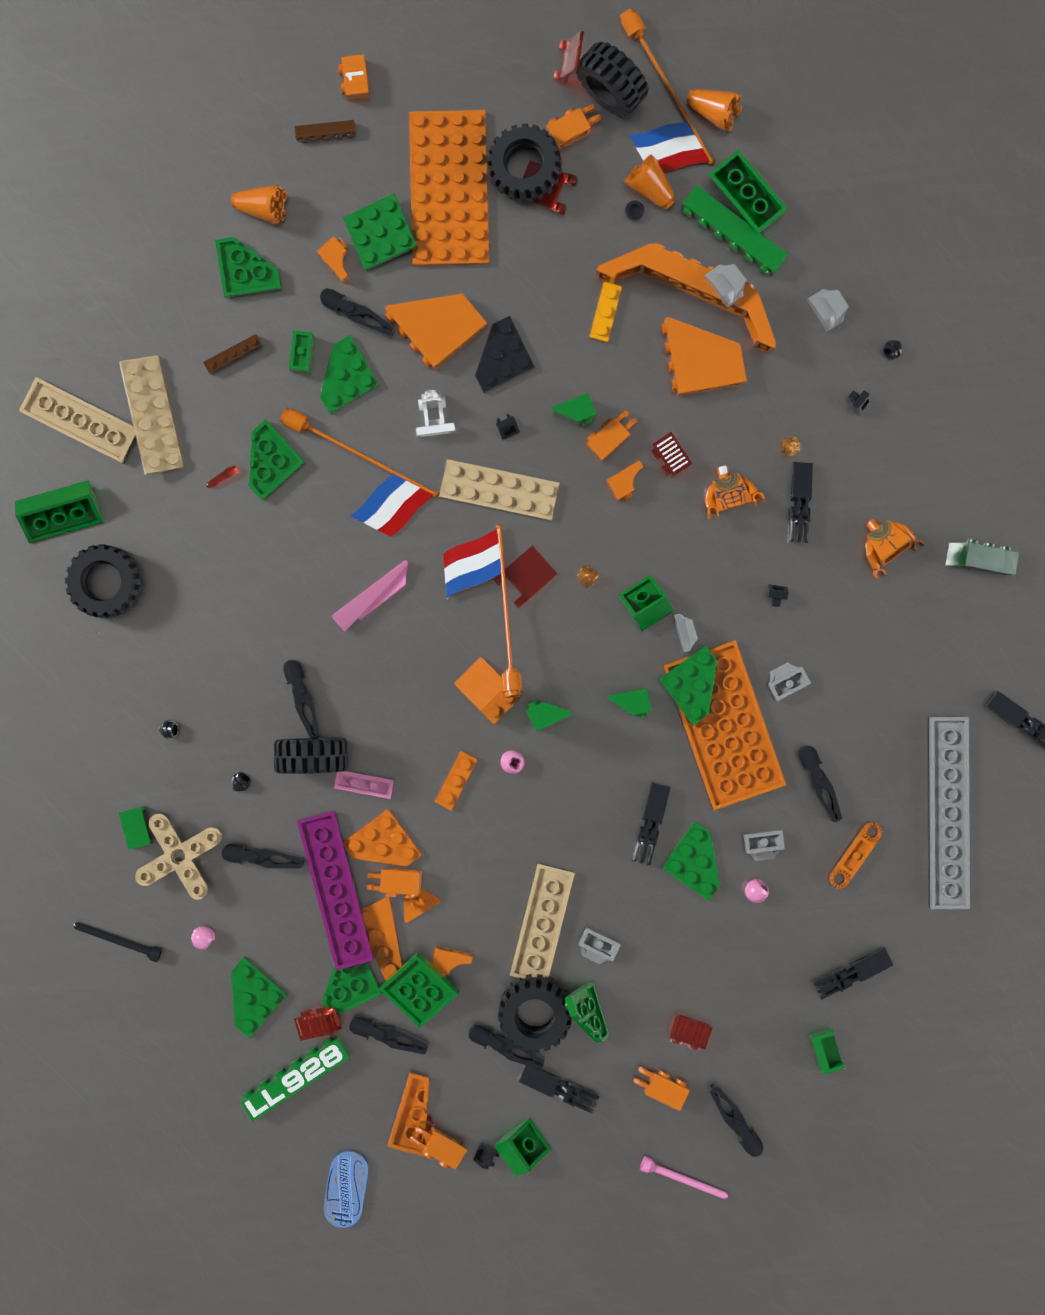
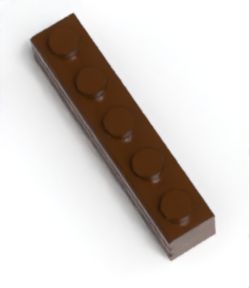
(325, 130)
(232, 354)

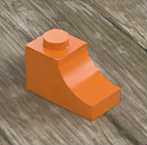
(333, 254)
(622, 482)
(446, 959)

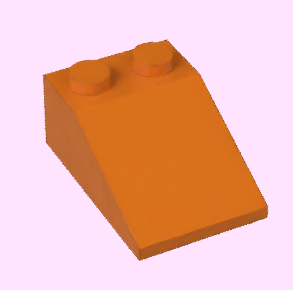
(485, 690)

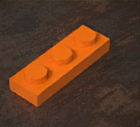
(456, 780)

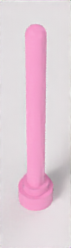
(648, 1165)

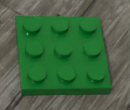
(380, 232)
(419, 990)

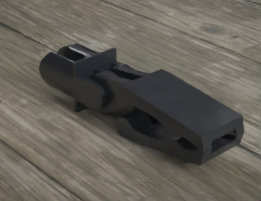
(337, 302)
(800, 492)
(294, 674)
(1015, 715)
(810, 761)
(653, 813)
(239, 854)
(859, 969)
(365, 1027)
(484, 1036)
(548, 1083)
(748, 1138)

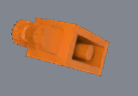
(572, 125)
(609, 437)
(397, 882)
(664, 1088)
(440, 1146)

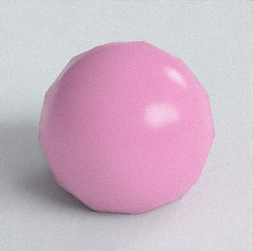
(512, 762)
(756, 891)
(202, 937)

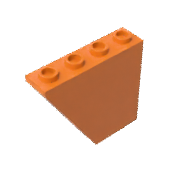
(437, 325)
(701, 359)

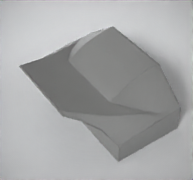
(727, 283)
(829, 307)
(686, 631)
(787, 680)
(764, 844)
(598, 946)

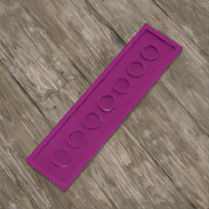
(335, 890)

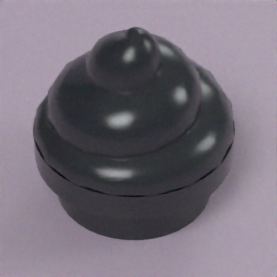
(892, 349)
(169, 729)
(240, 782)

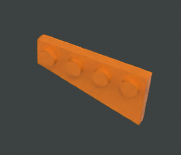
(382, 936)
(410, 1114)

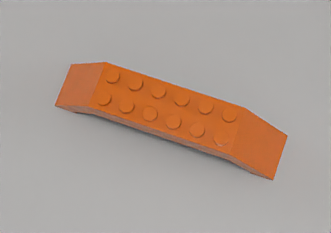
(689, 277)

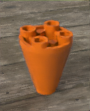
(716, 106)
(651, 182)
(261, 202)

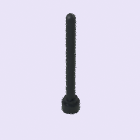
(152, 953)

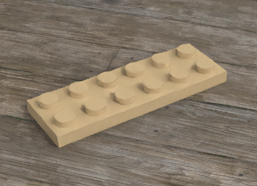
(151, 414)
(78, 420)
(499, 490)
(542, 922)

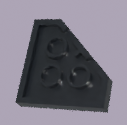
(502, 356)

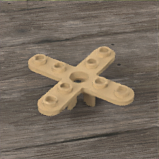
(167, 862)

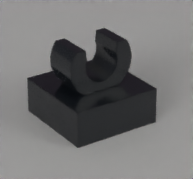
(860, 401)
(507, 427)
(777, 593)
(484, 1156)

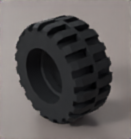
(612, 79)
(518, 139)
(79, 572)
(310, 755)
(534, 1036)

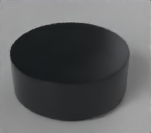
(634, 210)

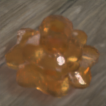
(790, 445)
(587, 575)

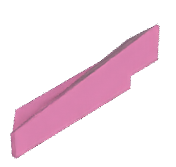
(372, 597)

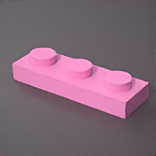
(364, 784)

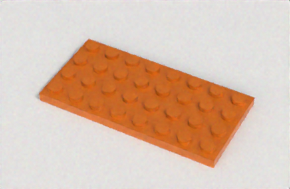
(449, 187)
(733, 739)

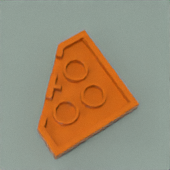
(382, 842)

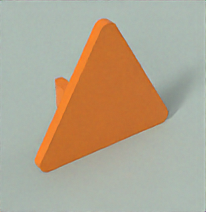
(416, 906)

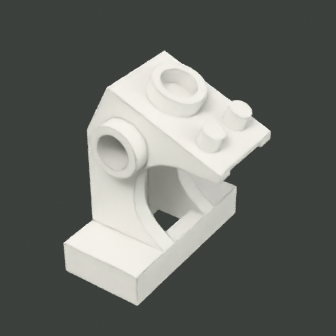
(433, 400)

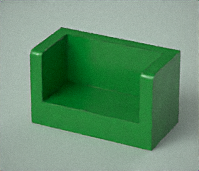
(301, 352)
(135, 828)
(827, 1051)

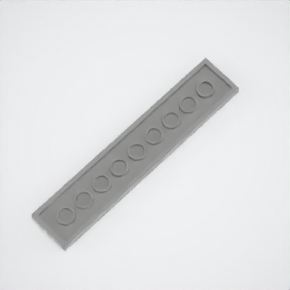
(949, 813)

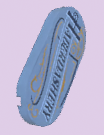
(346, 1189)

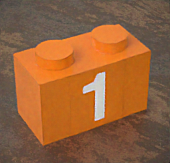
(355, 77)

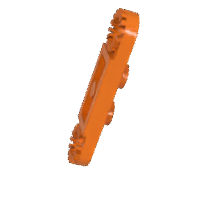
(855, 855)

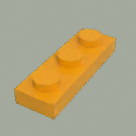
(605, 312)

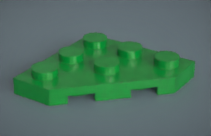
(244, 270)
(346, 376)
(270, 460)
(692, 684)
(695, 862)
(350, 988)
(253, 996)
(587, 1012)

